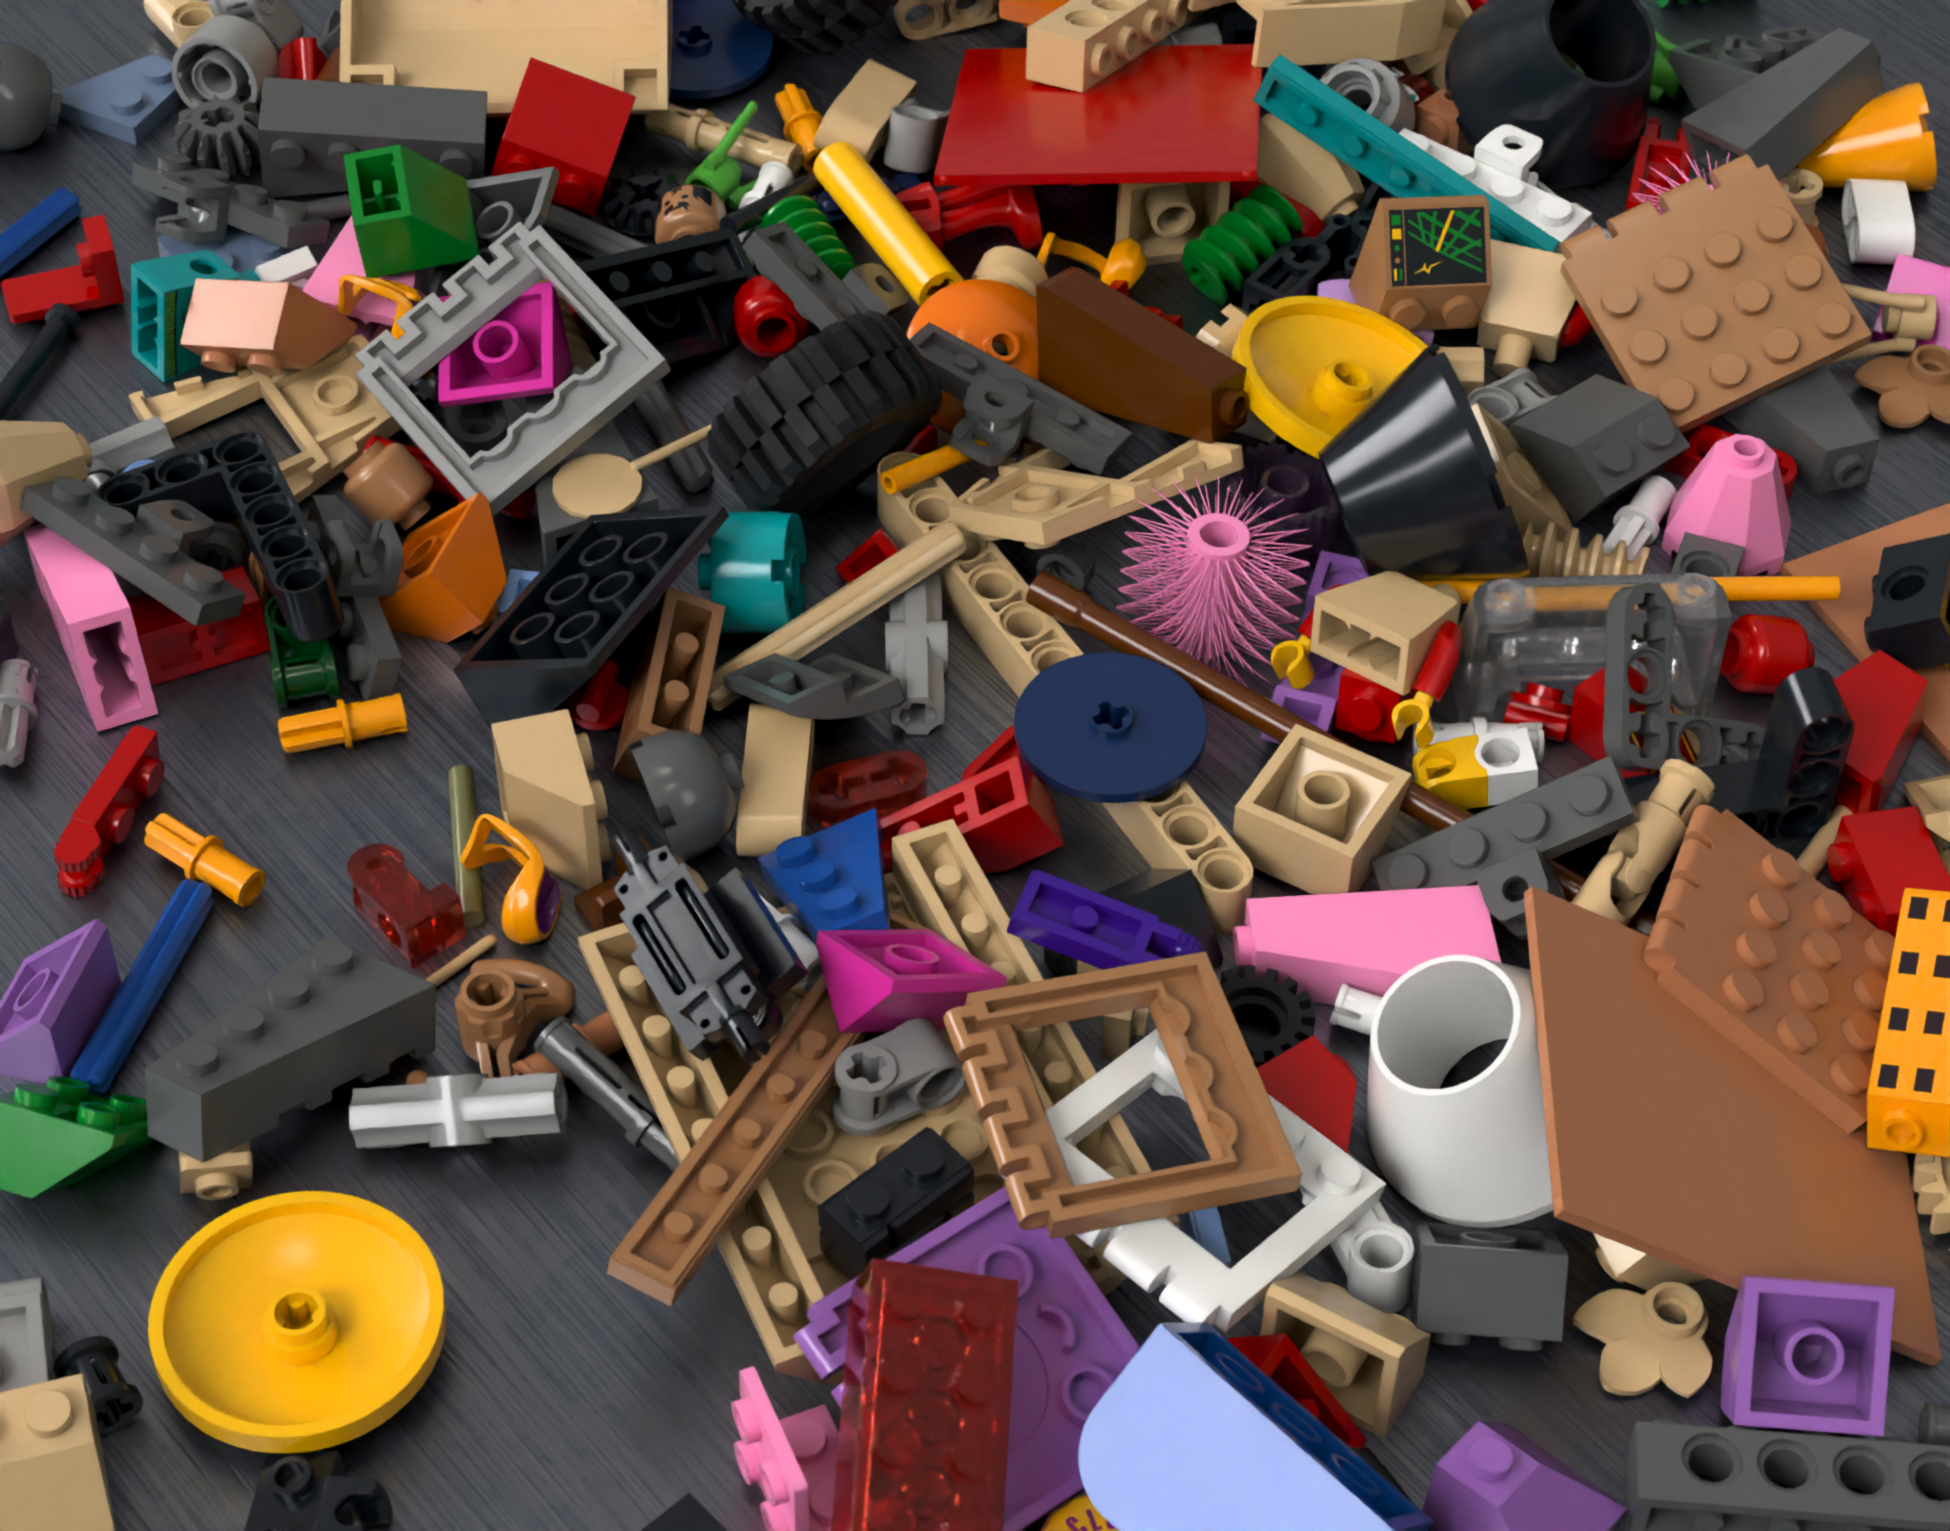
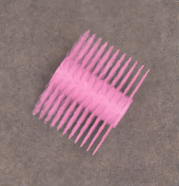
(1213, 582)

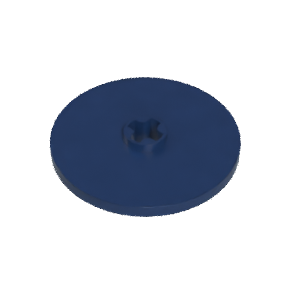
(715, 49)
(1074, 750)

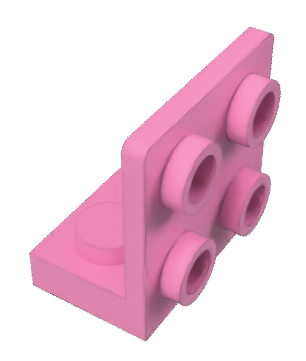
(788, 1458)

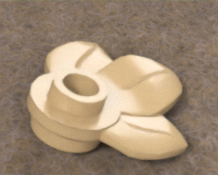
(1643, 1346)

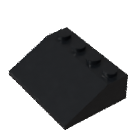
(581, 609)

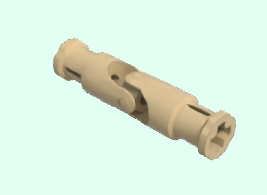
(1646, 846)

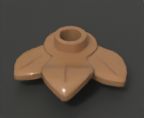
(1910, 386)

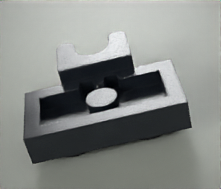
(313, 1495)

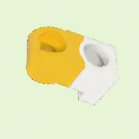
(1479, 768)

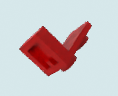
(82, 286)

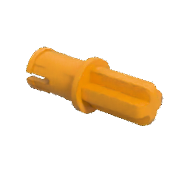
(800, 122)
(343, 724)
(204, 859)

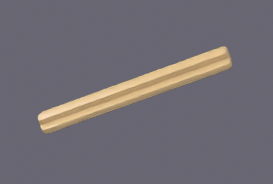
(846, 605)

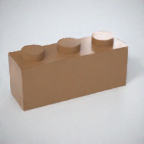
(670, 672)

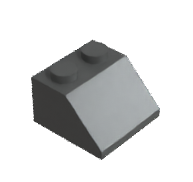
(1598, 443)
(1488, 1284)

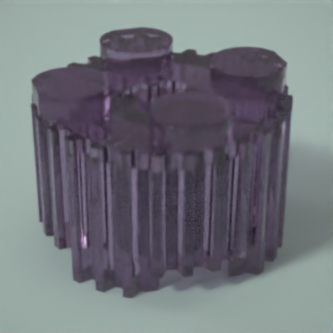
(1304, 491)

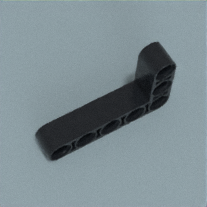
(244, 482)
(1790, 785)

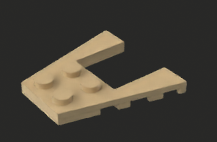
(319, 407)
(1045, 504)

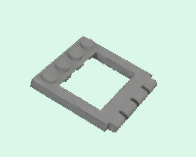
(536, 439)

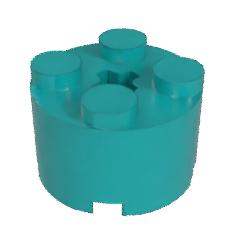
(756, 571)

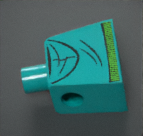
(161, 303)

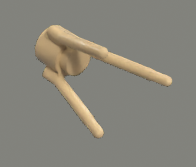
(1903, 314)

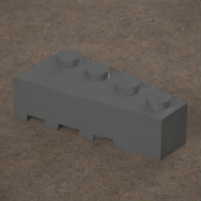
(316, 122)

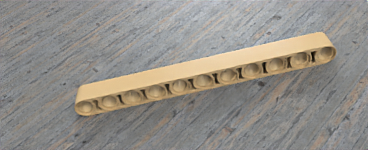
(1022, 642)

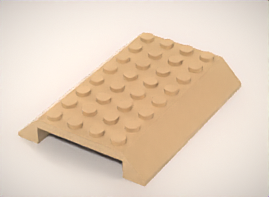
(776, 1235)

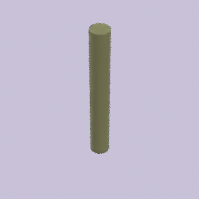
(463, 818)

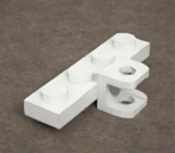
(1507, 178)

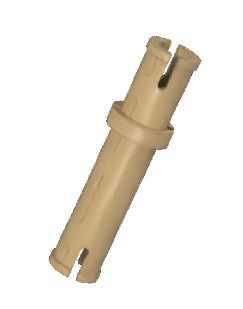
(704, 132)

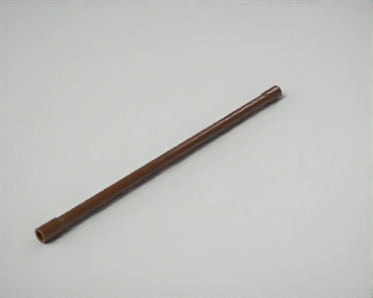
(1083, 613)

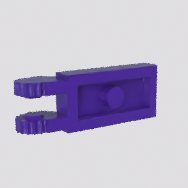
(1093, 925)

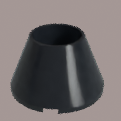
(1510, 72)
(1423, 482)

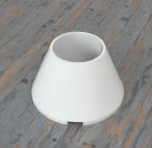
(1470, 1148)

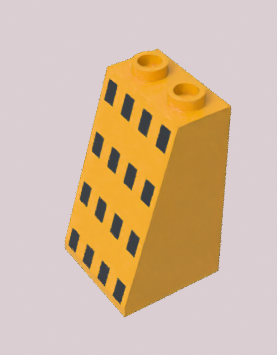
(1912, 1051)

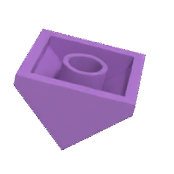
(57, 1004)

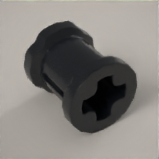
(103, 1381)

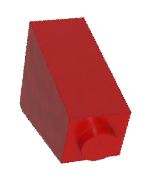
(1887, 715)

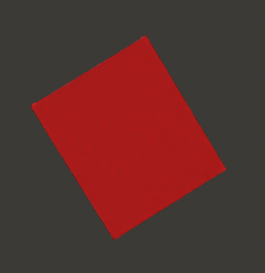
(1154, 120)

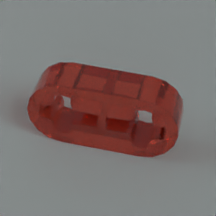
(867, 785)

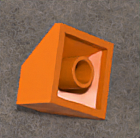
(449, 575)

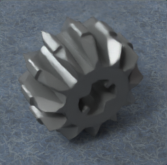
(220, 135)

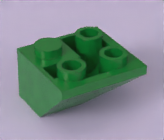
(64, 1134)

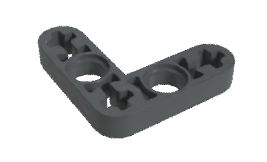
(1658, 726)

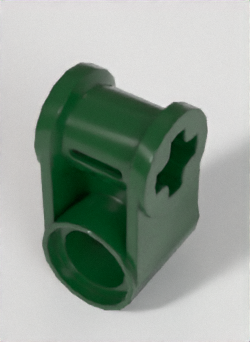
(297, 666)

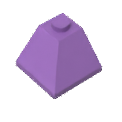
(1511, 1484)

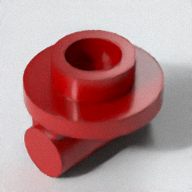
(301, 59)
(600, 700)
(1540, 705)

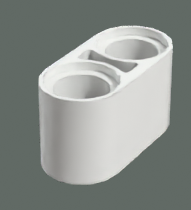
(1877, 221)

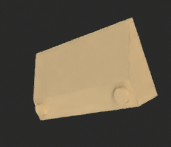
(491, 42)

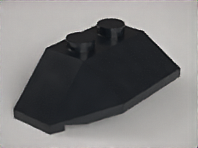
(677, 291)

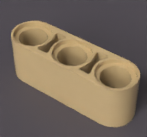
(864, 109)
(775, 780)

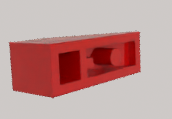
(999, 812)

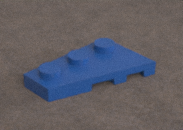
(833, 876)

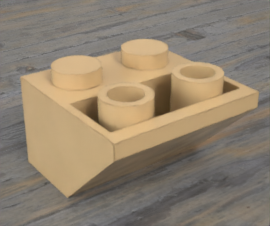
(550, 796)

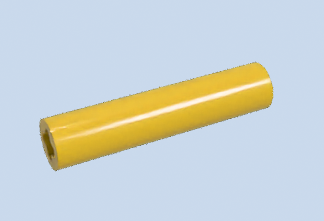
(884, 221)

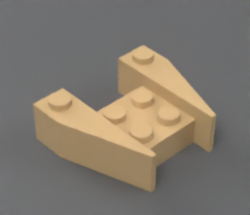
(1339, 29)

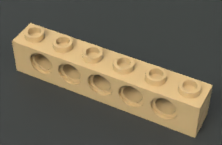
(1097, 37)

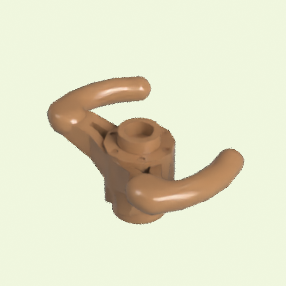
(499, 1017)

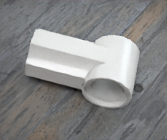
(1377, 1260)

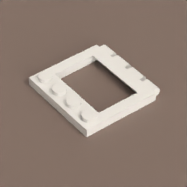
(1157, 1252)

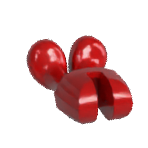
(971, 208)

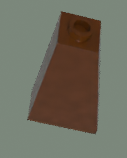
(1133, 362)

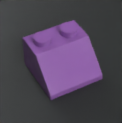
(1808, 1355)

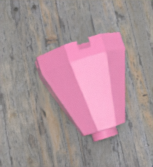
(1737, 500)

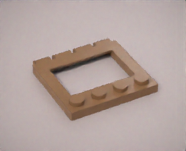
(1210, 1062)

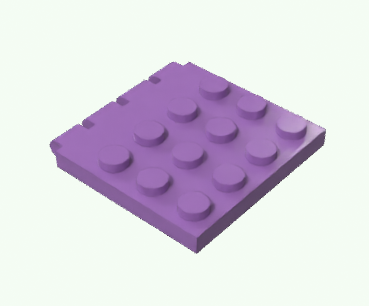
(1064, 1344)

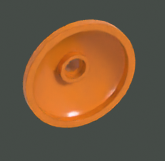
(982, 314)

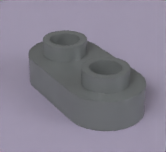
(476, 425)

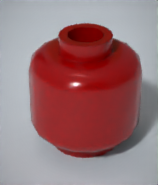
(767, 319)
(1764, 652)

